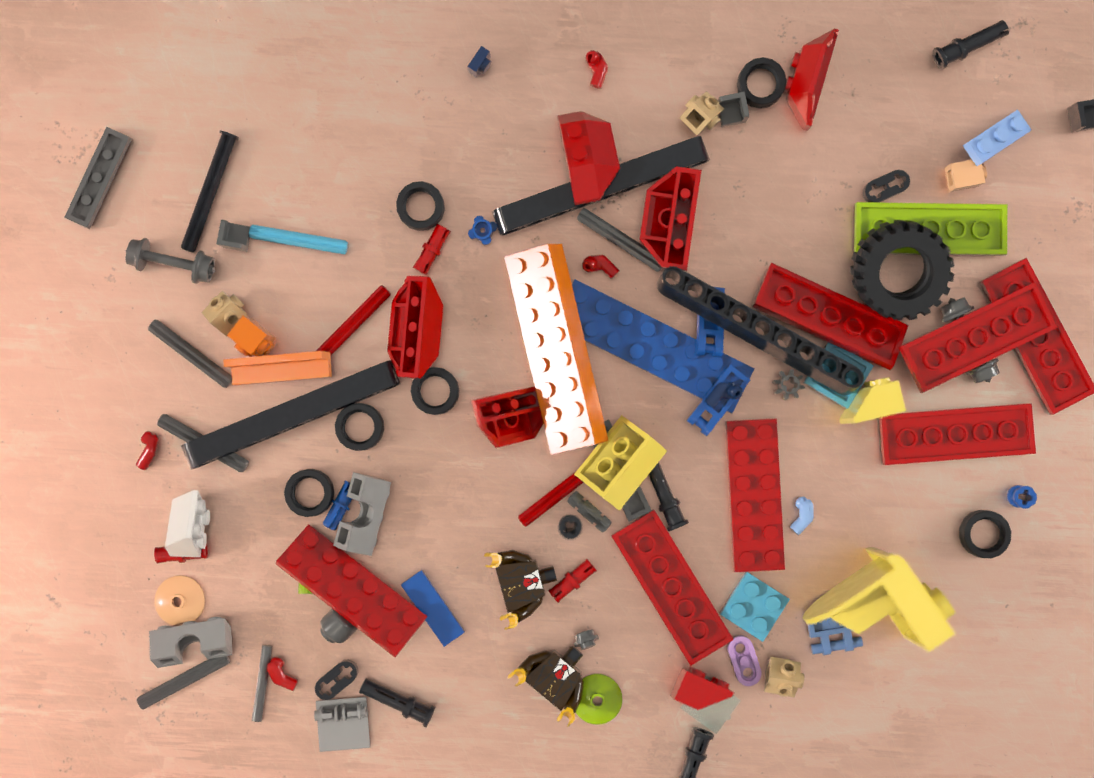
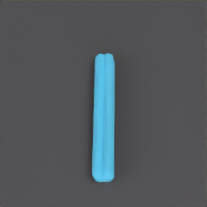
(298, 239)

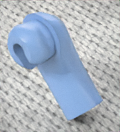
(806, 515)

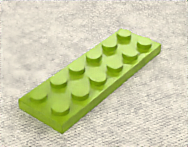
(963, 227)

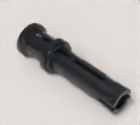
(960, 47)
(669, 504)
(570, 533)
(408, 707)
(696, 752)

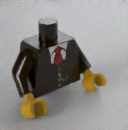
(520, 583)
(554, 679)

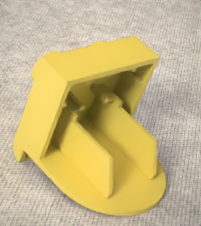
(885, 589)

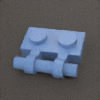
(829, 627)

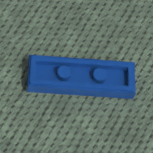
(432, 605)

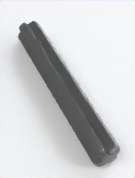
(618, 238)
(190, 353)
(188, 434)
(181, 681)

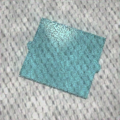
(715, 715)

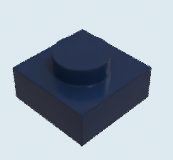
(480, 62)

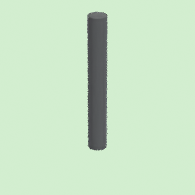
(261, 683)

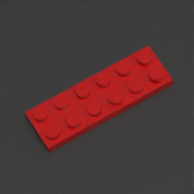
(830, 316)
(977, 337)
(1050, 357)
(957, 434)
(755, 495)
(672, 587)
(351, 590)

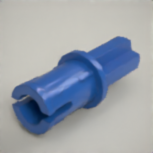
(338, 508)

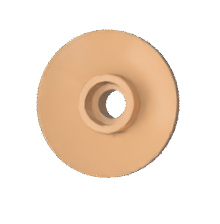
(190, 594)

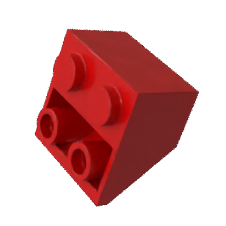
(697, 691)

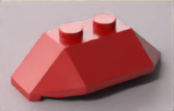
(809, 76)
(588, 155)
(671, 216)
(415, 327)
(509, 416)

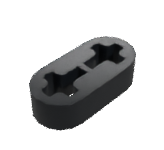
(888, 192)
(332, 675)

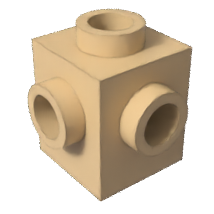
(702, 113)
(224, 312)
(783, 677)

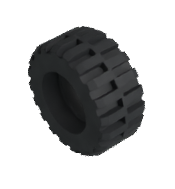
(928, 288)

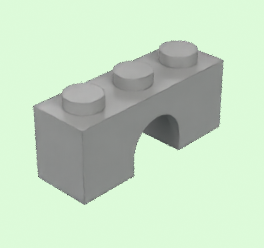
(361, 533)
(169, 642)

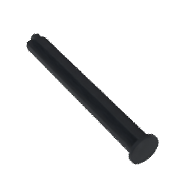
(208, 191)

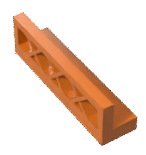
(279, 367)

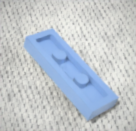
(997, 138)

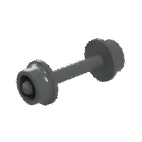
(139, 253)
(955, 310)

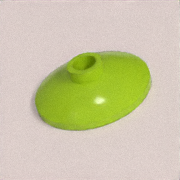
(611, 695)

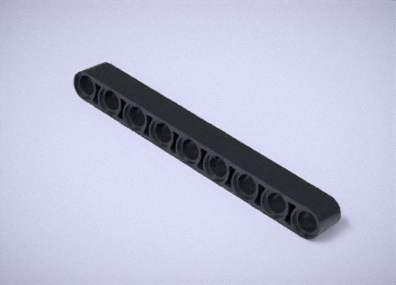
(630, 176)
(772, 331)
(290, 414)

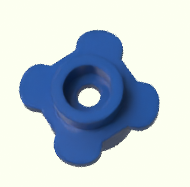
(489, 227)

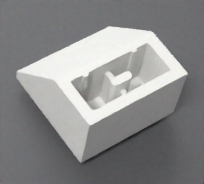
(187, 525)

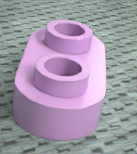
(743, 660)

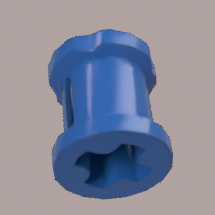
(1030, 496)

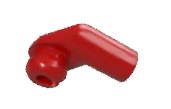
(599, 68)
(600, 263)
(146, 457)
(277, 674)

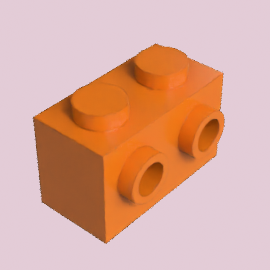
(251, 338)

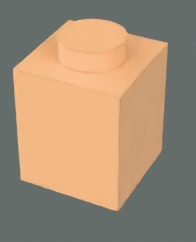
(965, 175)

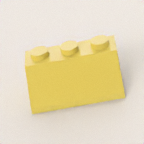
(874, 401)
(621, 463)

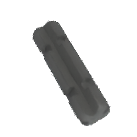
(589, 511)

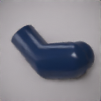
(723, 390)

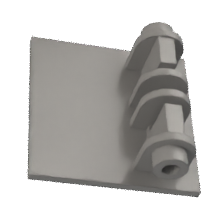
(342, 724)

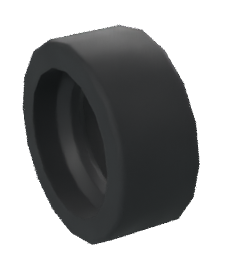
(772, 66)
(415, 187)
(440, 409)
(340, 426)
(293, 504)
(1004, 536)

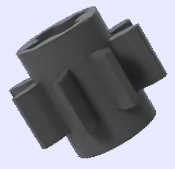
(793, 379)

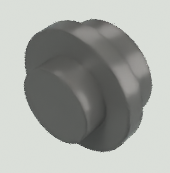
(585, 639)

